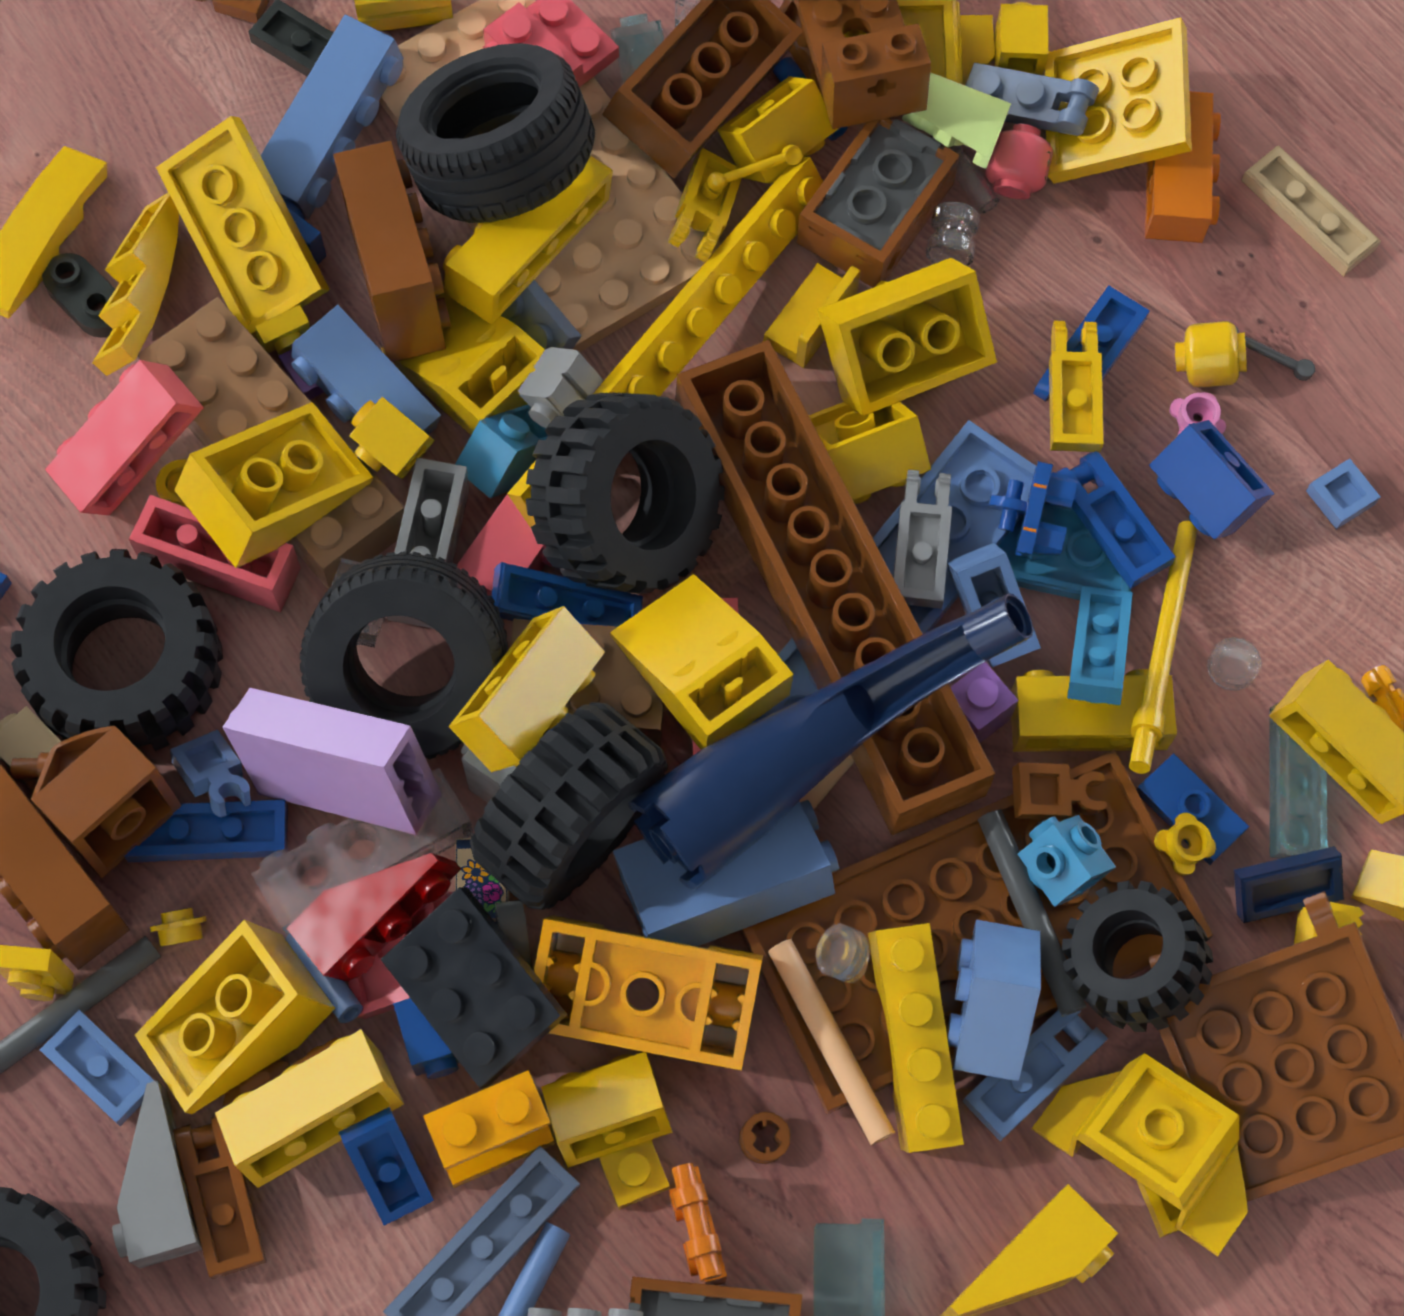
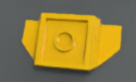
(950, 38)
(1162, 1137)

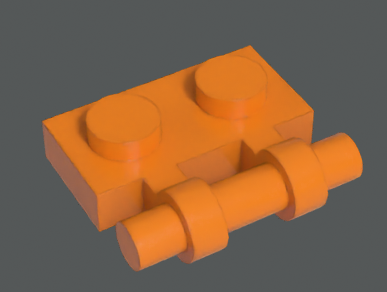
(691, 1204)

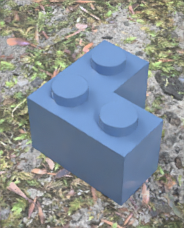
(999, 996)

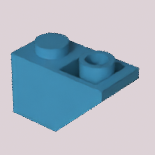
(501, 450)

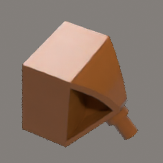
(99, 794)

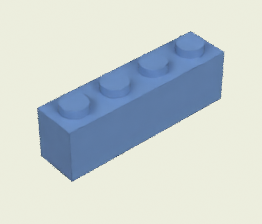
(331, 111)

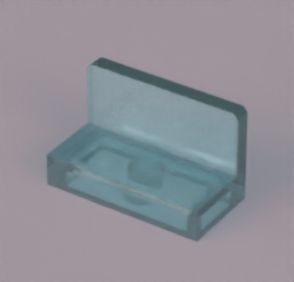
(849, 1269)

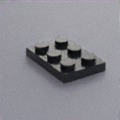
(473, 987)

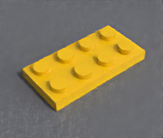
(241, 225)

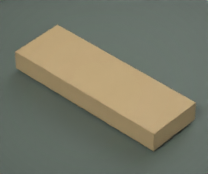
(1310, 210)

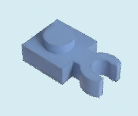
(211, 767)

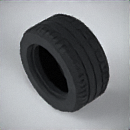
(496, 133)

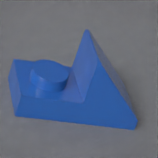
(386, 1166)

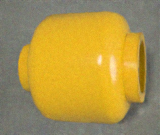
(1212, 354)

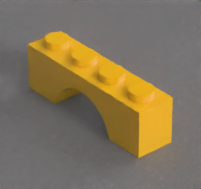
(918, 1038)

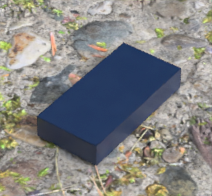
(1283, 883)

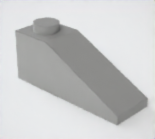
(154, 1196)

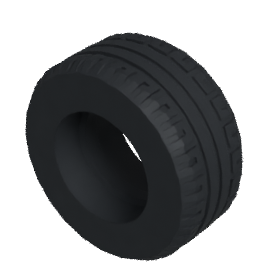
(411, 588)

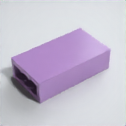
(333, 760)

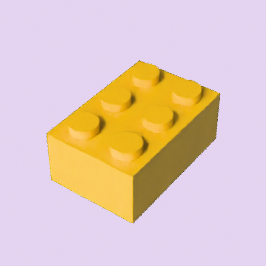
(907, 335)

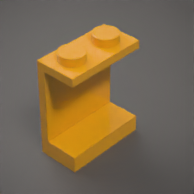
(490, 1129)

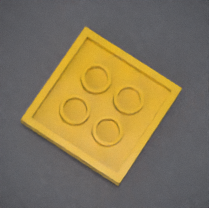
(1139, 103)

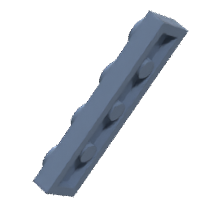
(488, 1240)

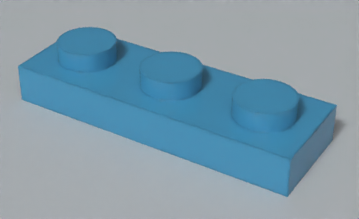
(1100, 646)

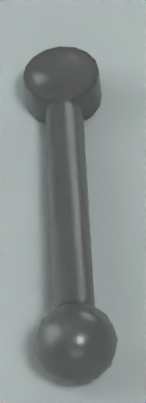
(1302, 369)

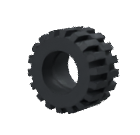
(1111, 924)

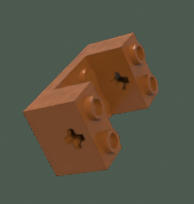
(867, 73)

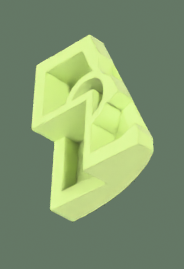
(961, 117)

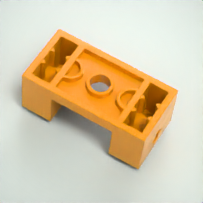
(701, 1001)

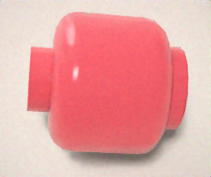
(1019, 162)

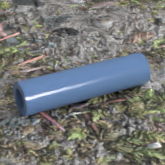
(338, 992)
(535, 1271)

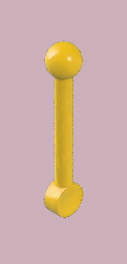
(790, 154)

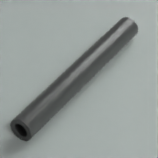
(1030, 910)
(81, 998)

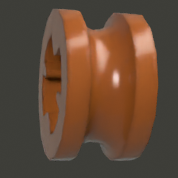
(748, 1138)

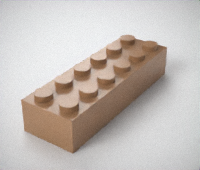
(245, 388)

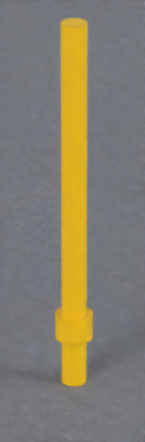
(1149, 719)

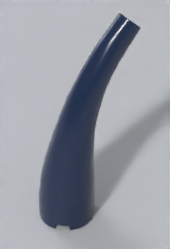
(752, 778)

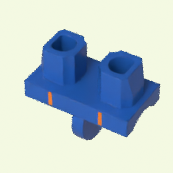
(1047, 489)

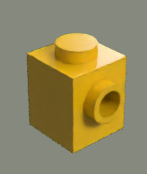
(388, 438)

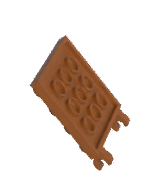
(1300, 1055)

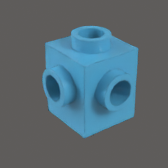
(1065, 858)

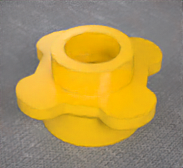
(1199, 839)
(179, 927)

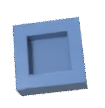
(1343, 493)

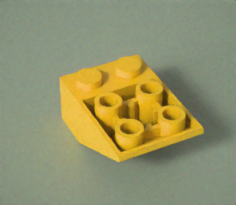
(478, 368)
(704, 661)

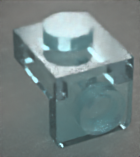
(636, 42)

